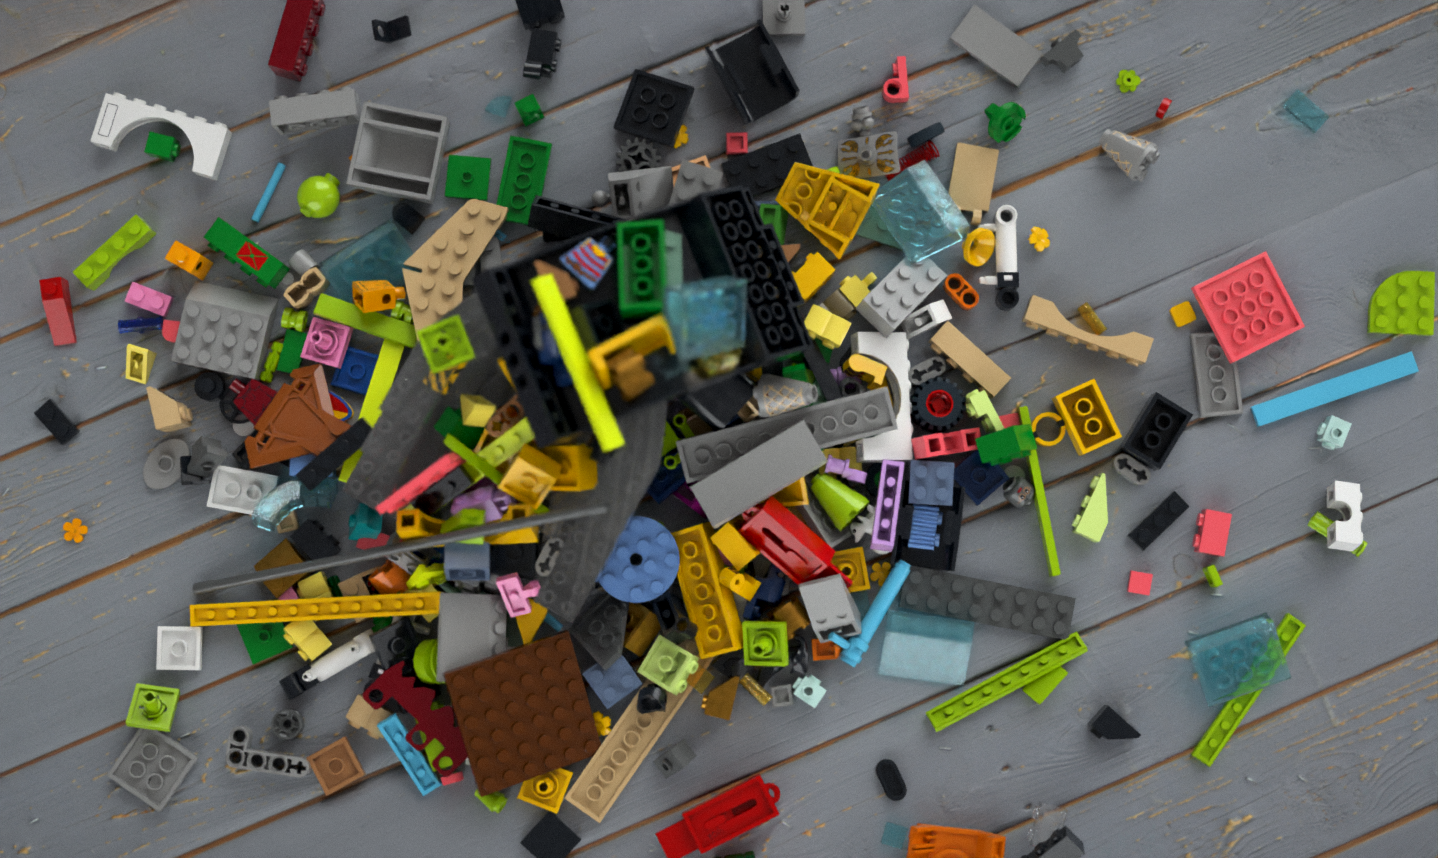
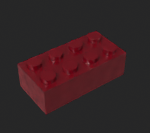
(295, 38)

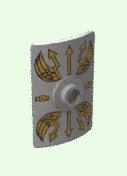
(869, 155)

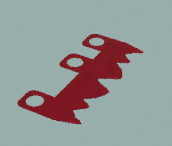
(418, 703)

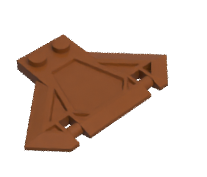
(296, 420)

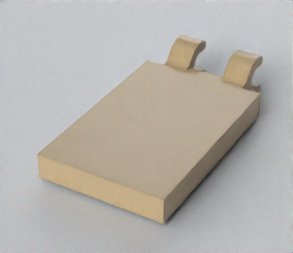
(973, 179)

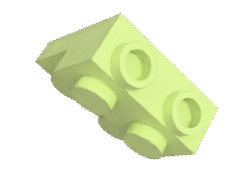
(979, 406)
(669, 665)

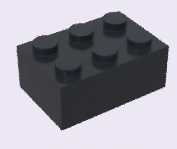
(1155, 431)

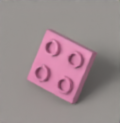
(327, 342)

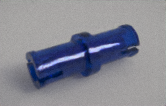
(140, 324)

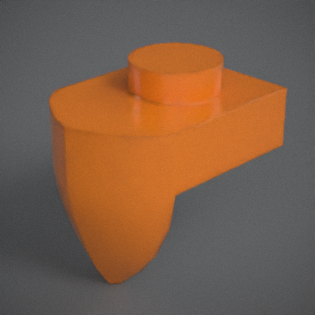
(825, 650)

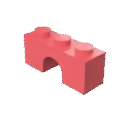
(945, 443)

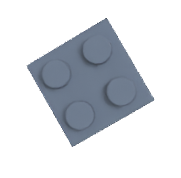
(931, 483)
(467, 561)
(614, 682)

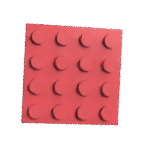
(1247, 307)
(421, 483)

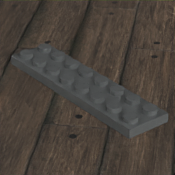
(987, 602)

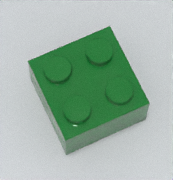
(1006, 445)

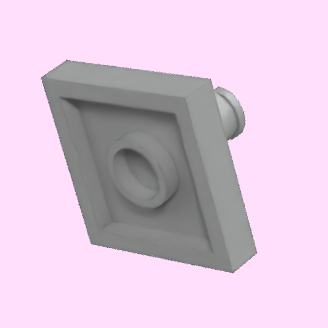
(784, 17)

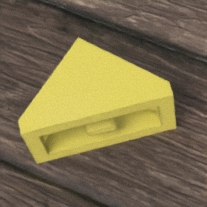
(139, 363)
(476, 410)

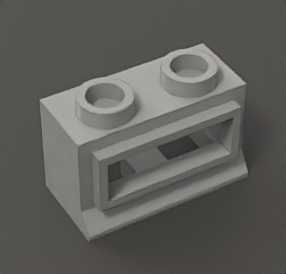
(408, 560)

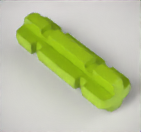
(271, 362)

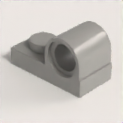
(298, 265)

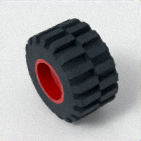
(937, 405)

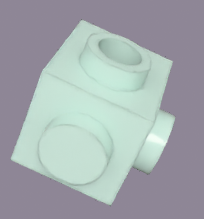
(1333, 432)
(809, 690)

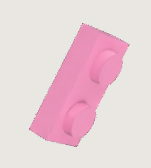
(149, 299)

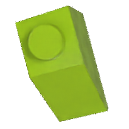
(465, 519)

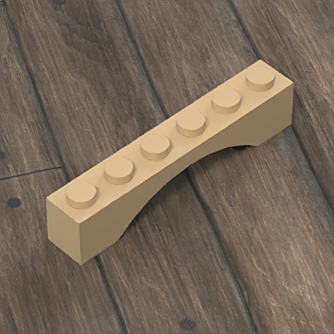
(1045, 315)

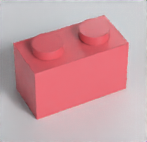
(1212, 532)

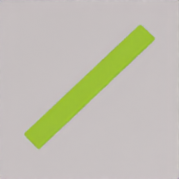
(481, 464)

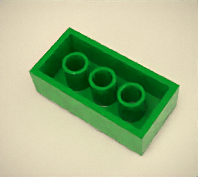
(642, 268)

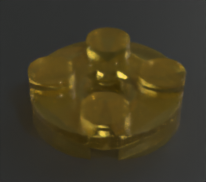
(720, 363)

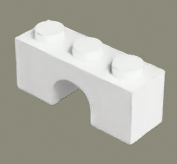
(1346, 499)

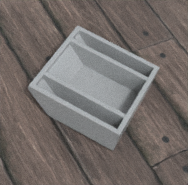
(398, 152)
(225, 330)

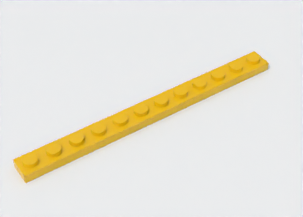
(315, 609)

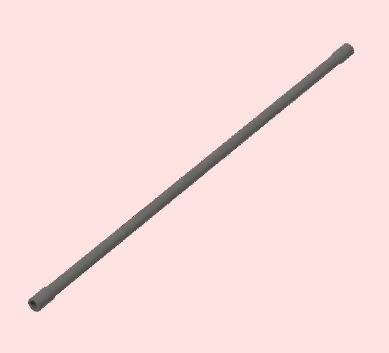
(588, 509)

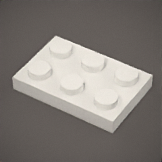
(239, 489)

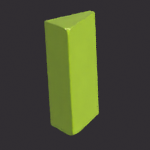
(1044, 685)

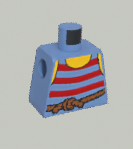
(589, 262)

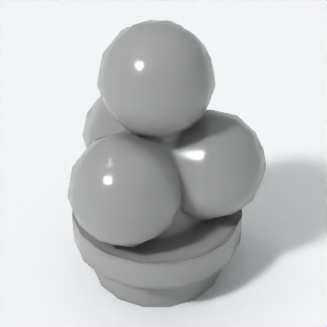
(862, 121)

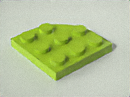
(1403, 304)

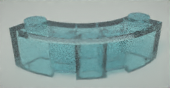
(290, 496)

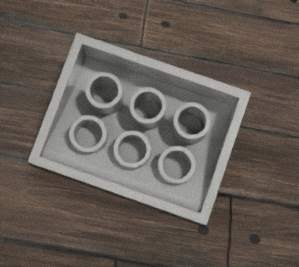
(469, 629)

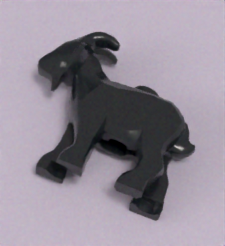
(797, 656)

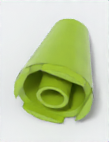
(838, 500)

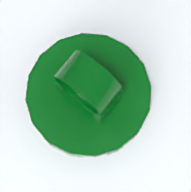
(1004, 121)

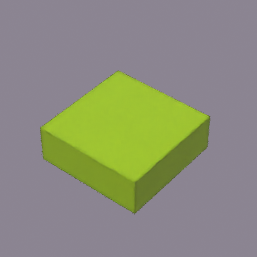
(1212, 576)

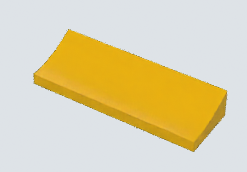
(706, 599)

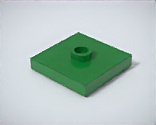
(468, 177)
(263, 640)

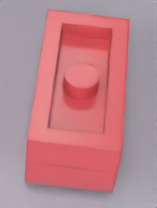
(900, 83)

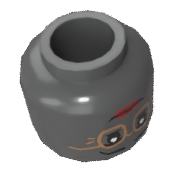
(1018, 491)

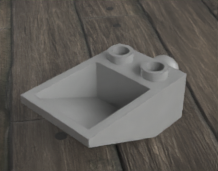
(640, 189)
(831, 608)

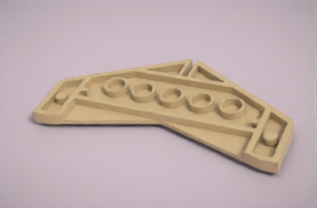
(448, 260)

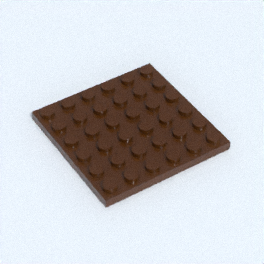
(523, 712)

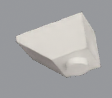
(926, 319)

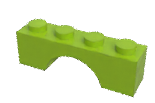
(99, 265)

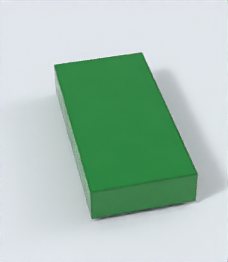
(291, 351)

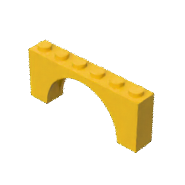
(415, 525)

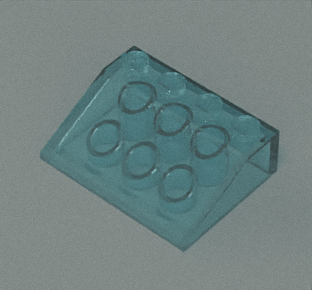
(920, 212)
(369, 258)
(706, 315)
(926, 647)
(1238, 659)

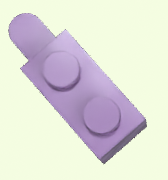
(484, 499)

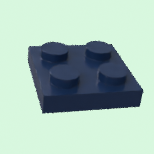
(978, 478)

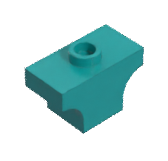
(364, 523)

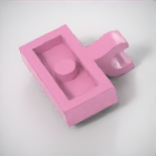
(515, 594)

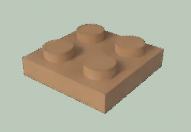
(336, 765)

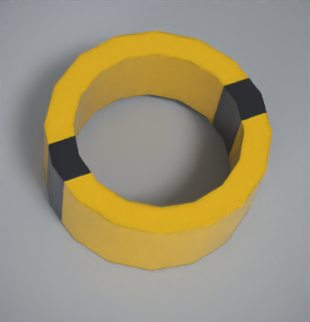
(1060, 422)

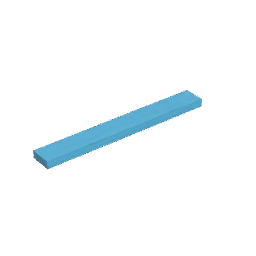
(1334, 389)

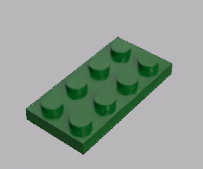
(523, 177)

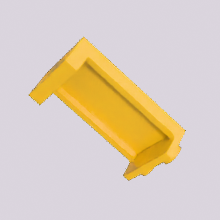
(642, 339)

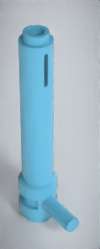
(859, 643)

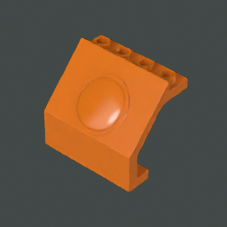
(953, 842)

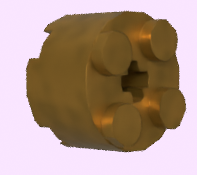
(627, 372)
(792, 613)

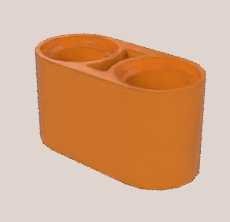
(964, 289)

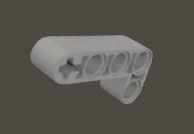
(269, 757)

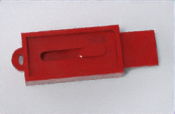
(788, 542)
(721, 818)

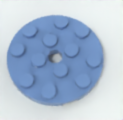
(653, 574)

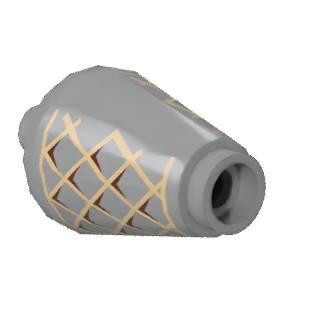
(1130, 153)
(781, 395)

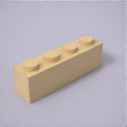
(968, 359)

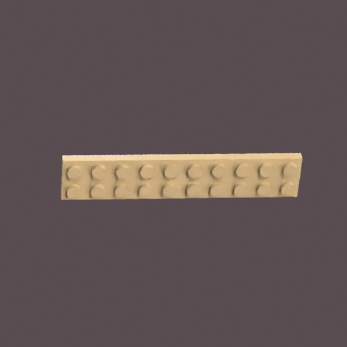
(625, 749)

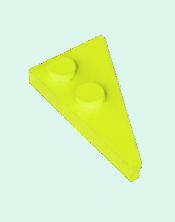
(424, 577)

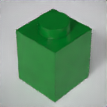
(162, 146)

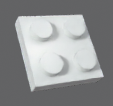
(179, 648)

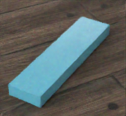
(411, 759)

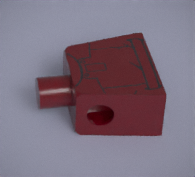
(252, 398)

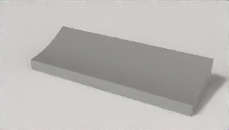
(759, 474)

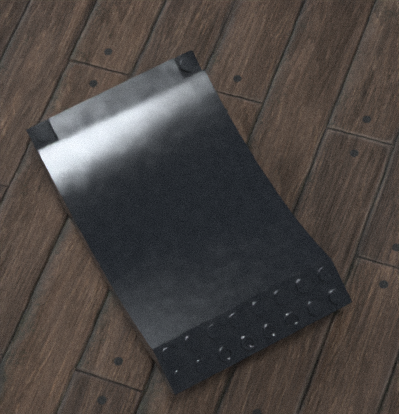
(719, 238)

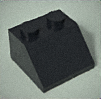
(539, 12)

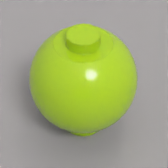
(319, 196)

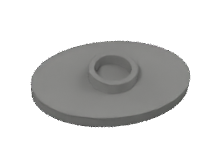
(163, 464)

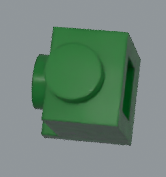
(529, 110)

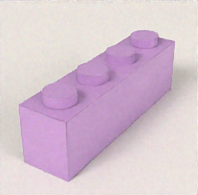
(887, 505)

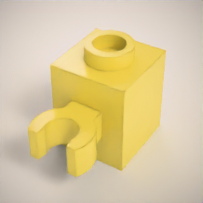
(855, 289)

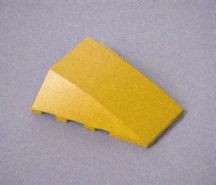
(827, 203)

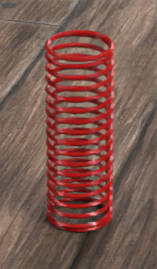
(918, 158)

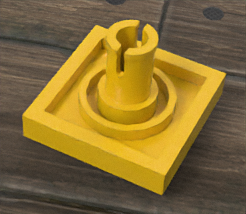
(853, 565)
(547, 789)

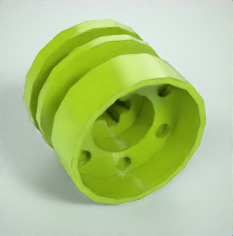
(426, 661)

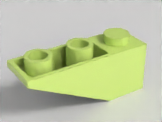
(1094, 515)

